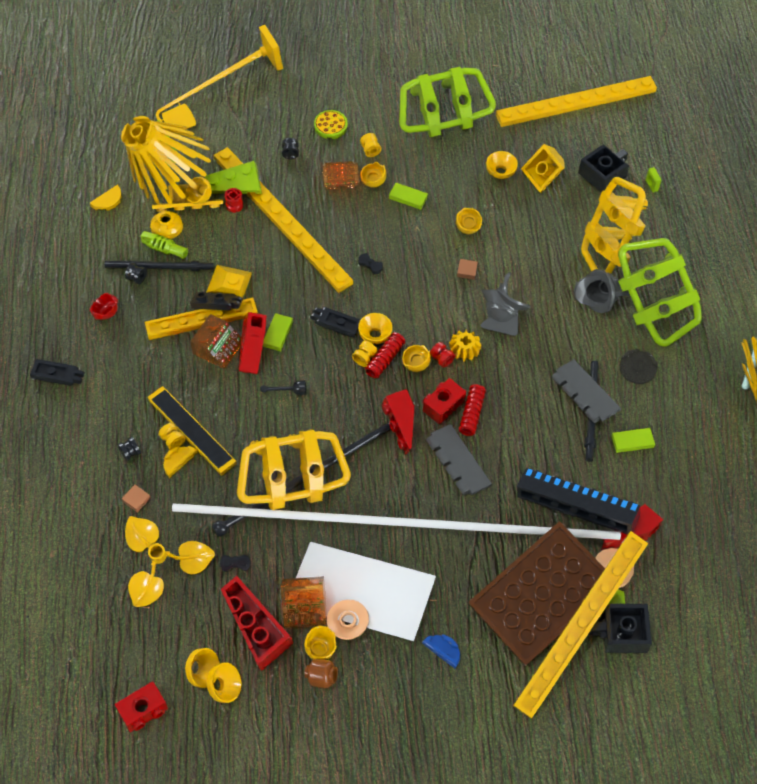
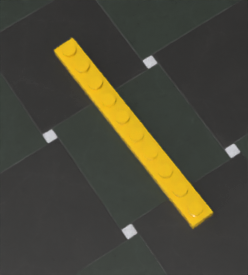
(575, 101)
(580, 625)

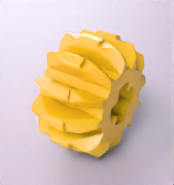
(465, 345)

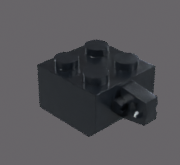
(602, 166)
(624, 628)

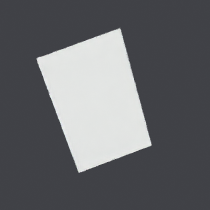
(389, 592)

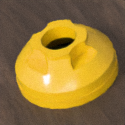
(503, 160)
(167, 229)
(375, 322)
(206, 660)
(229, 682)

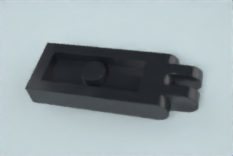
(215, 301)
(336, 321)
(56, 372)

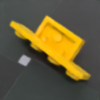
(180, 204)

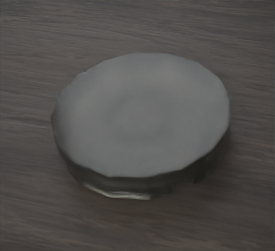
(638, 366)

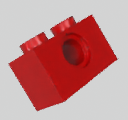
(440, 410)
(147, 695)

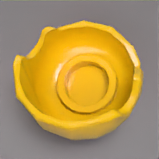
(373, 175)
(202, 193)
(468, 221)
(416, 358)
(320, 643)

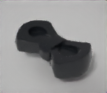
(375, 267)
(228, 562)

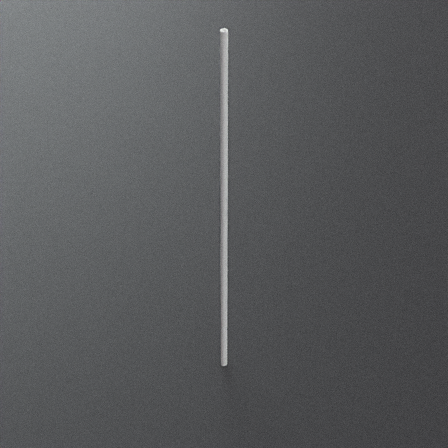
(388, 521)

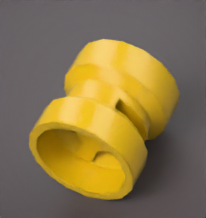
(370, 144)
(364, 354)
(171, 435)

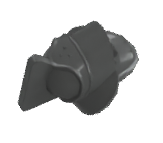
(599, 291)
(502, 309)

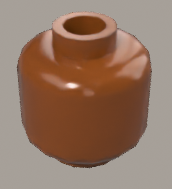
(321, 673)

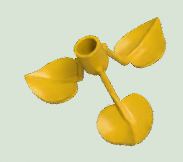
(146, 588)

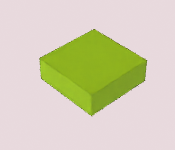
(653, 179)

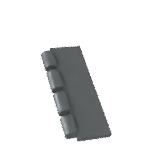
(585, 392)
(461, 461)

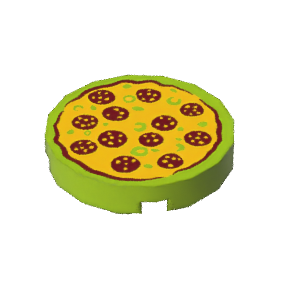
(330, 124)

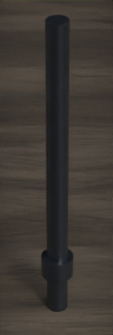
(193, 265)
(590, 441)

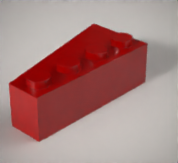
(260, 629)

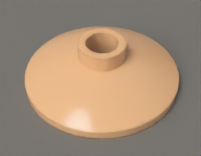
(339, 627)

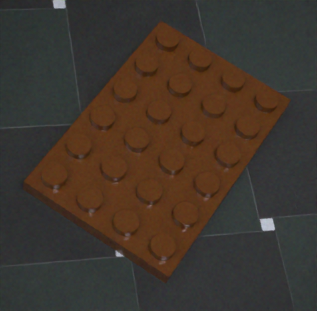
(538, 593)

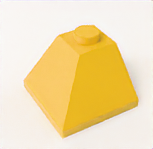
(543, 167)
(229, 281)

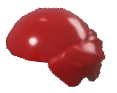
(104, 307)

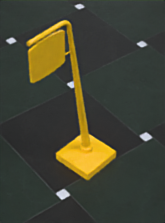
(182, 114)

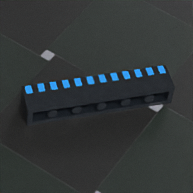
(578, 501)

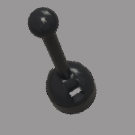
(298, 388)

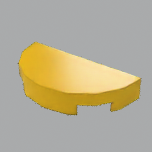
(107, 200)
(177, 458)

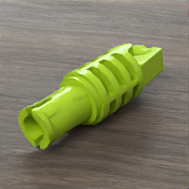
(163, 245)

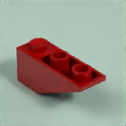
(252, 342)
(401, 415)
(646, 526)

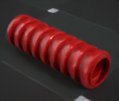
(385, 355)
(472, 410)

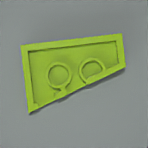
(242, 177)

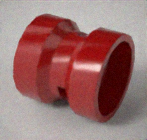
(233, 200)
(442, 355)

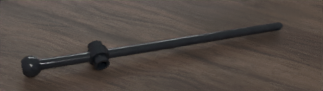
(221, 527)

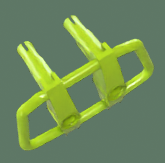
(453, 80)
(686, 296)

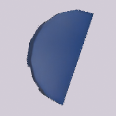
(444, 647)

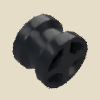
(290, 148)
(135, 273)
(129, 449)

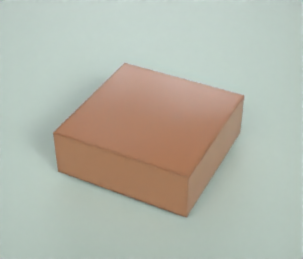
(467, 269)
(136, 498)

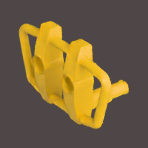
(621, 212)
(272, 461)

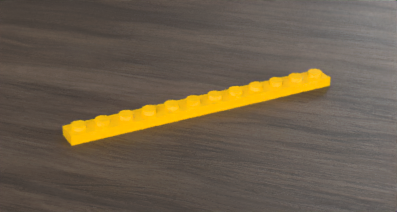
(292, 229)

